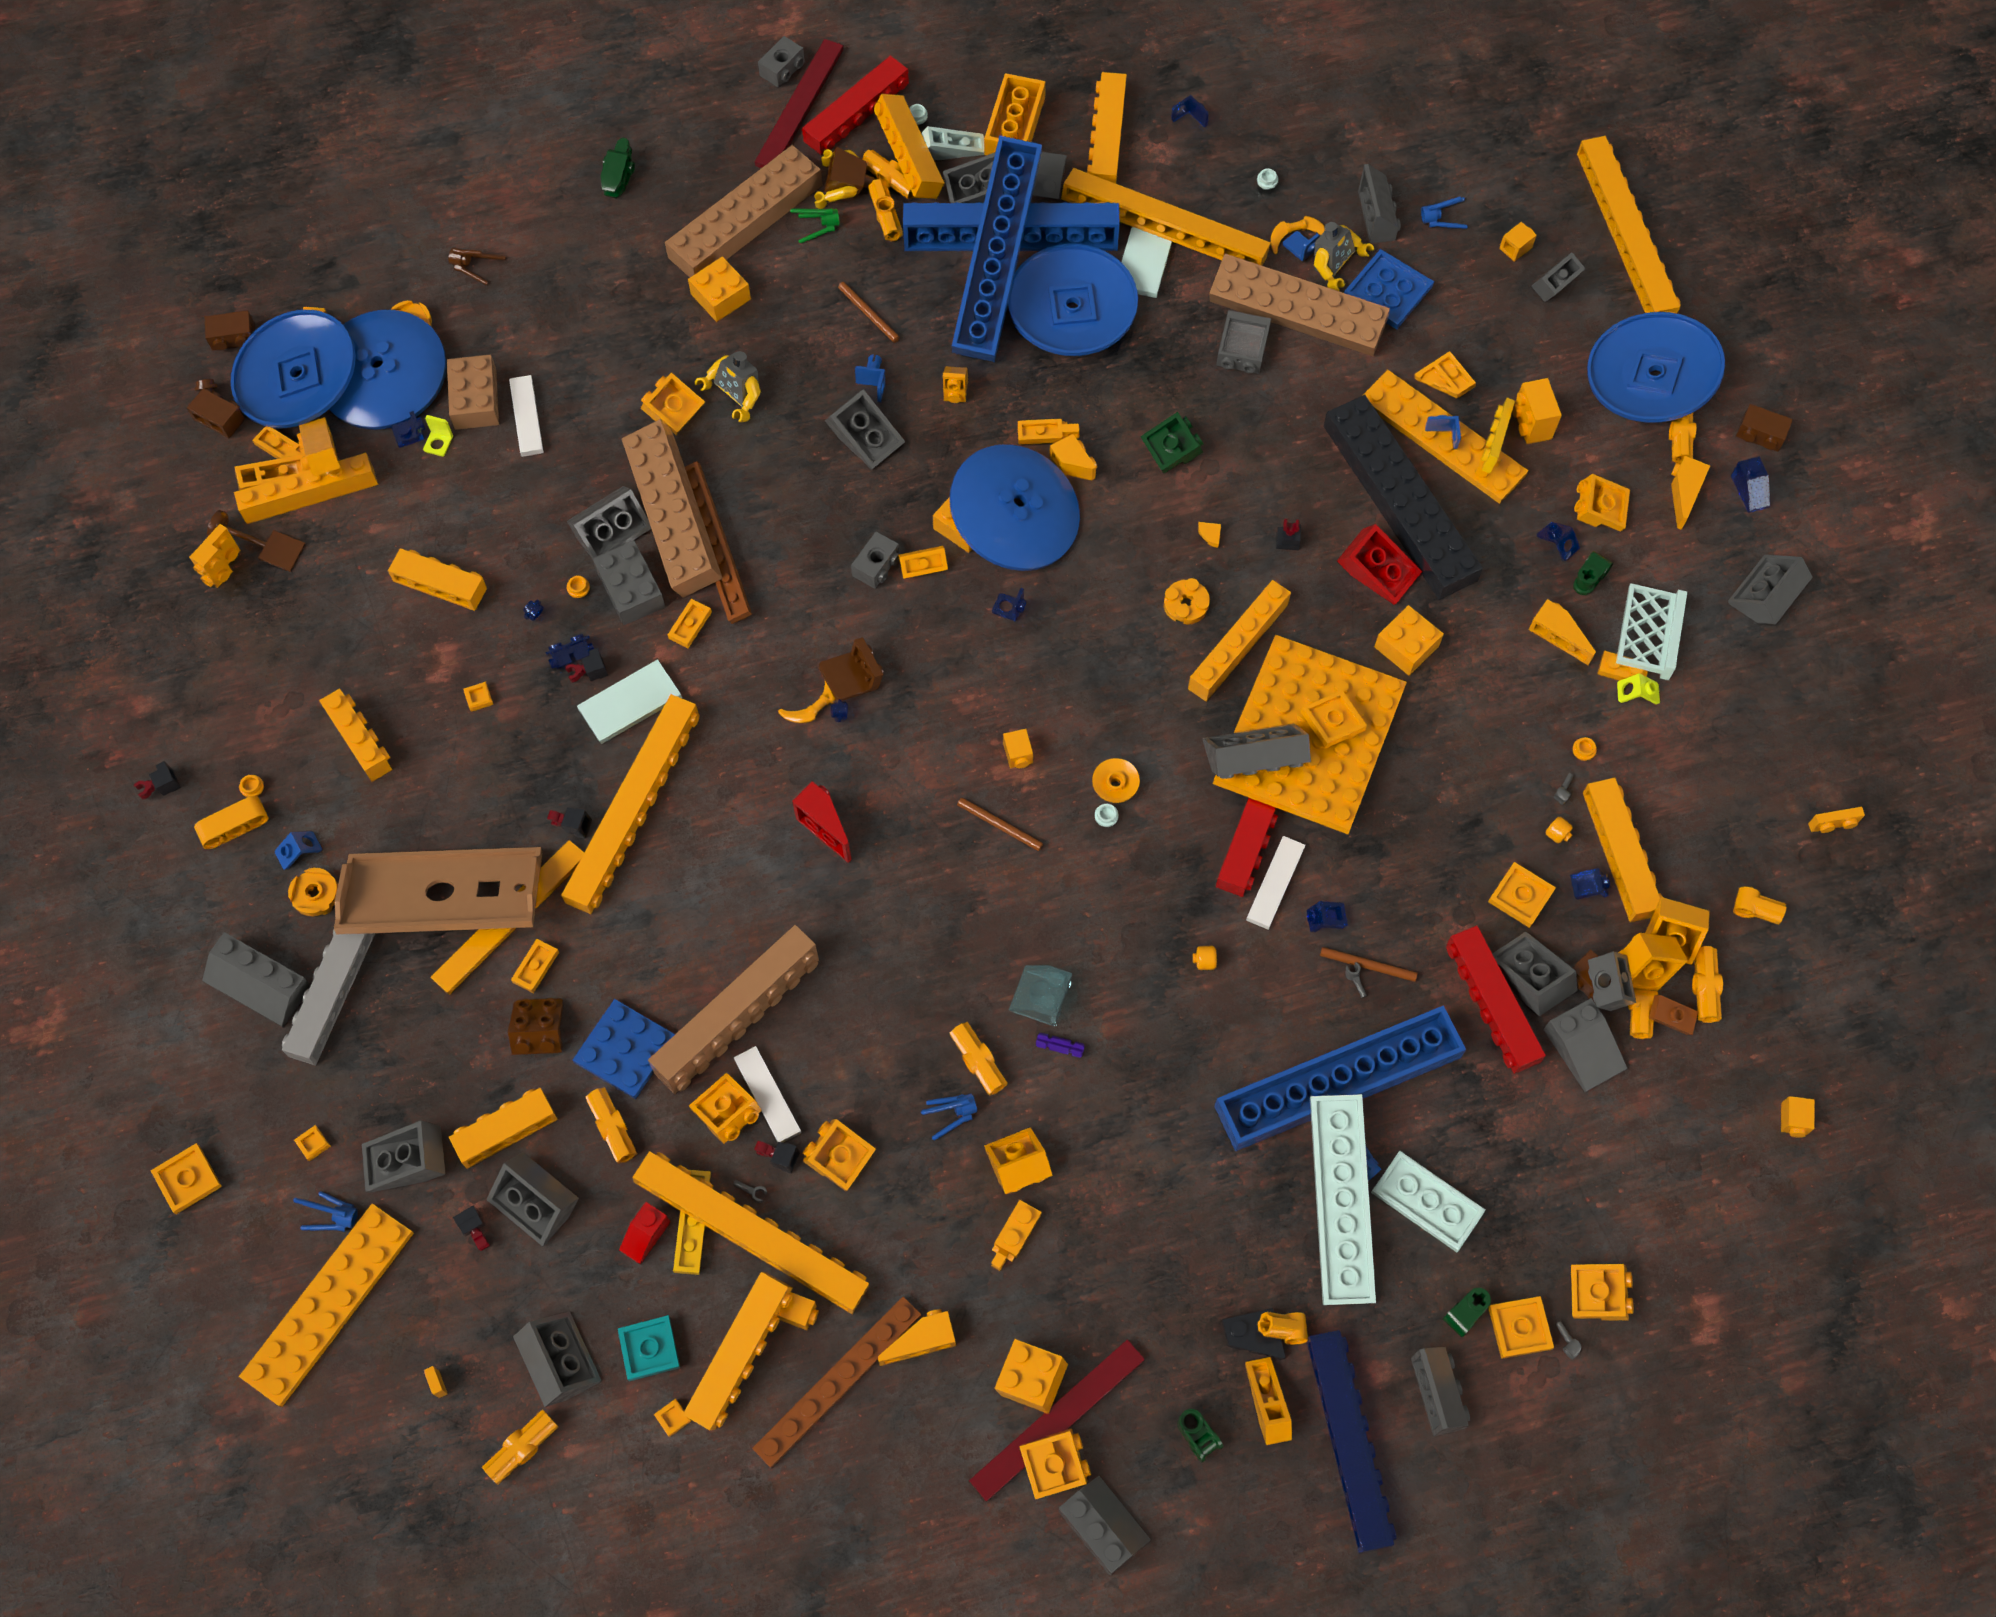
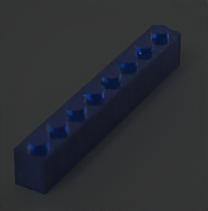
(1350, 1443)

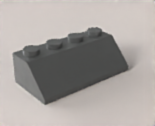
(1257, 750)
(254, 979)

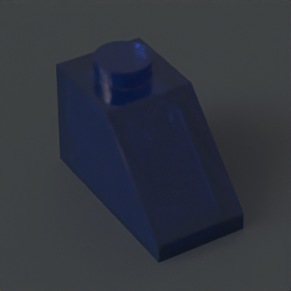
(1752, 484)

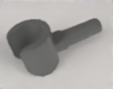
(1562, 794)
(1354, 976)
(750, 1190)
(1573, 1347)

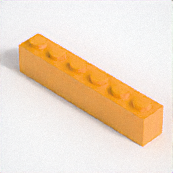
(1108, 126)
(908, 146)
(304, 489)
(1239, 640)
(1622, 848)
(738, 1351)

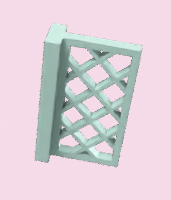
(1670, 638)

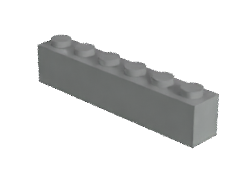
(325, 996)

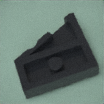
(1243, 1333)

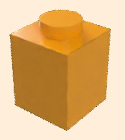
(1518, 241)
(1018, 748)
(1797, 1116)
(799, 1312)

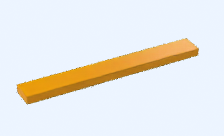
(485, 941)

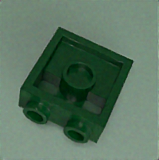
(1172, 442)

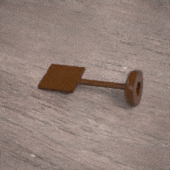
(278, 550)

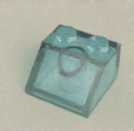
(1041, 993)

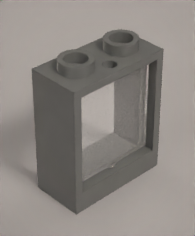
(1243, 342)

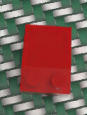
(1379, 564)
(817, 813)

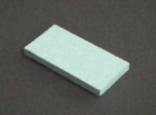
(1146, 260)
(628, 701)
(1428, 1201)

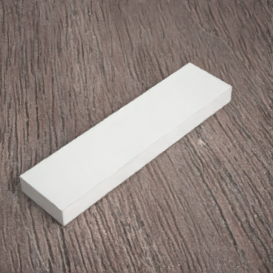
(526, 415)
(1275, 882)
(767, 1095)

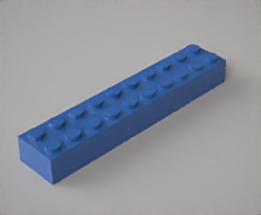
(1048, 224)
(996, 248)
(1354, 1069)

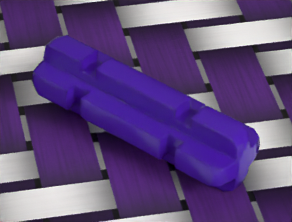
(1060, 1045)

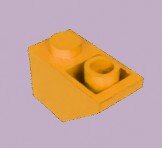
(955, 384)
(1072, 459)

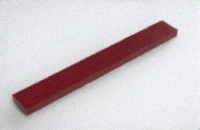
(800, 102)
(1060, 1418)

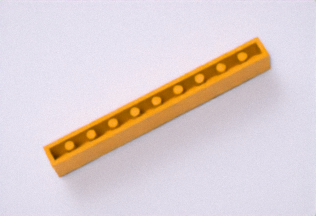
(1165, 219)
(1627, 226)
(630, 805)
(751, 1232)

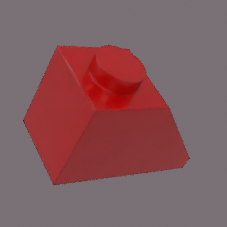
(644, 1232)

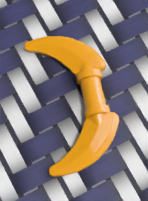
(1284, 228)
(809, 714)

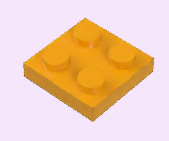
(1333, 719)
(1521, 894)
(186, 1178)
(1521, 1327)

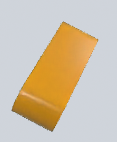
(231, 822)

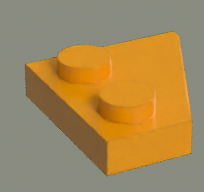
(1446, 376)

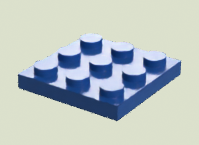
(1390, 285)
(621, 1048)

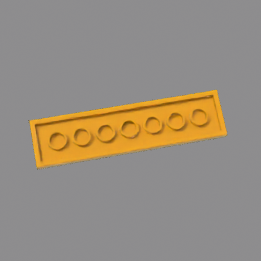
(1408, 413)
(326, 1305)

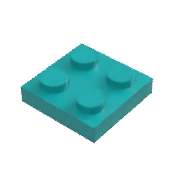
(648, 1348)

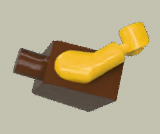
(844, 177)

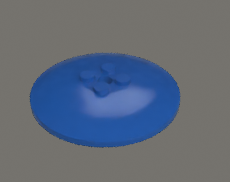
(1073, 275)
(1661, 341)
(274, 354)
(405, 381)
(997, 527)

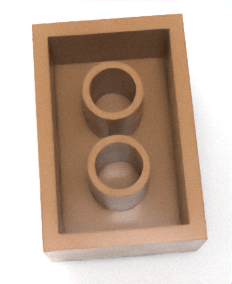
(472, 392)

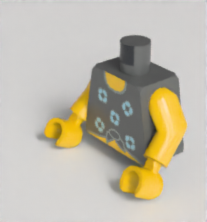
(1334, 249)
(736, 379)

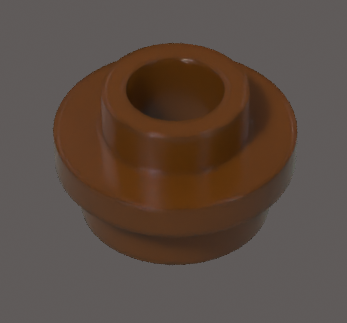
(207, 384)

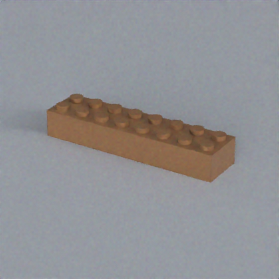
(745, 212)
(1299, 304)
(671, 508)
(734, 1010)

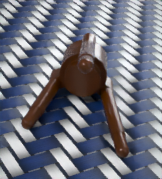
(462, 258)

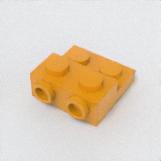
(672, 403)
(1602, 503)
(214, 555)
(726, 1108)
(838, 1153)
(1601, 1291)
(1055, 1463)

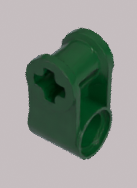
(1591, 573)
(1465, 1313)
(1200, 1435)

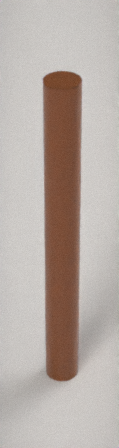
(889, 332)
(1000, 824)
(1368, 964)

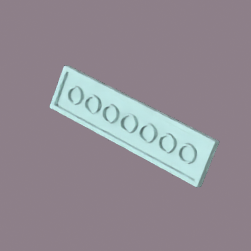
(1342, 1200)

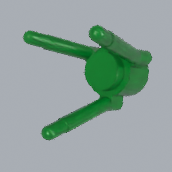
(827, 216)

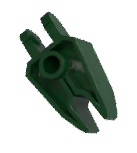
(617, 169)

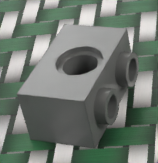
(781, 61)
(1558, 277)
(877, 548)
(1621, 990)

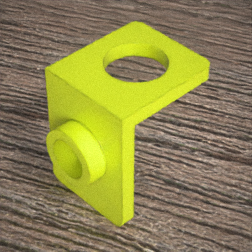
(439, 431)
(1642, 687)

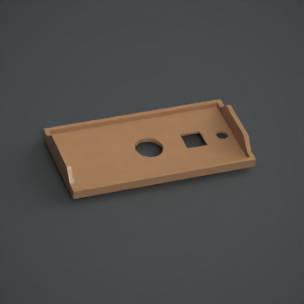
(390, 890)

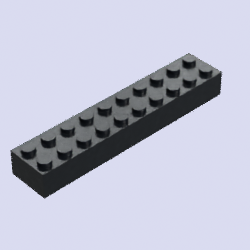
(1402, 497)

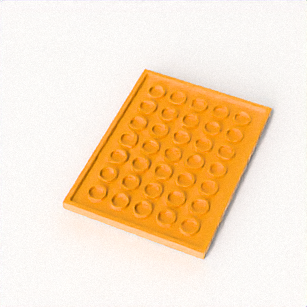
(1337, 776)

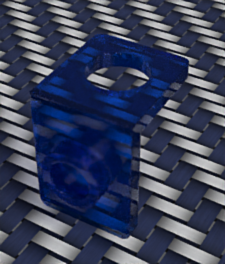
(1192, 106)
(1560, 534)
(1018, 605)

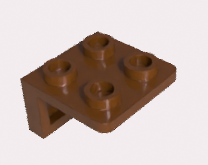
(852, 672)
(536, 1026)

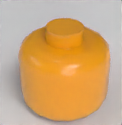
(1559, 830)
(1205, 957)

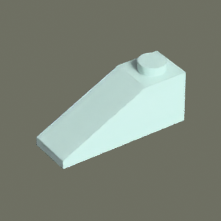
(952, 143)

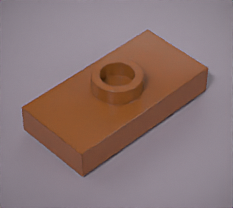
(1673, 1014)

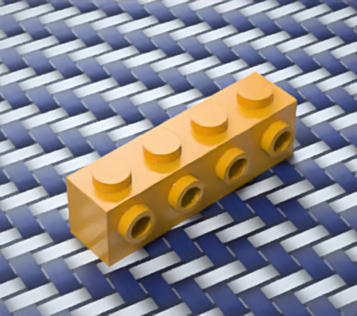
(318, 447)
(437, 579)
(356, 735)
(503, 1127)

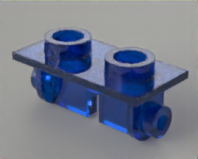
(560, 652)

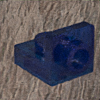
(409, 431)
(1590, 883)
(1326, 915)

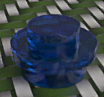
(533, 610)
(839, 710)

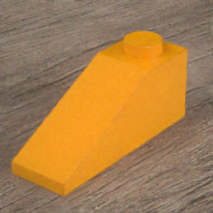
(262, 472)
(1686, 486)
(1560, 629)
(924, 1337)
(1269, 1401)

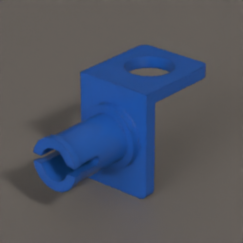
(872, 375)

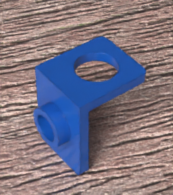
(1300, 245)
(1445, 423)
(293, 847)

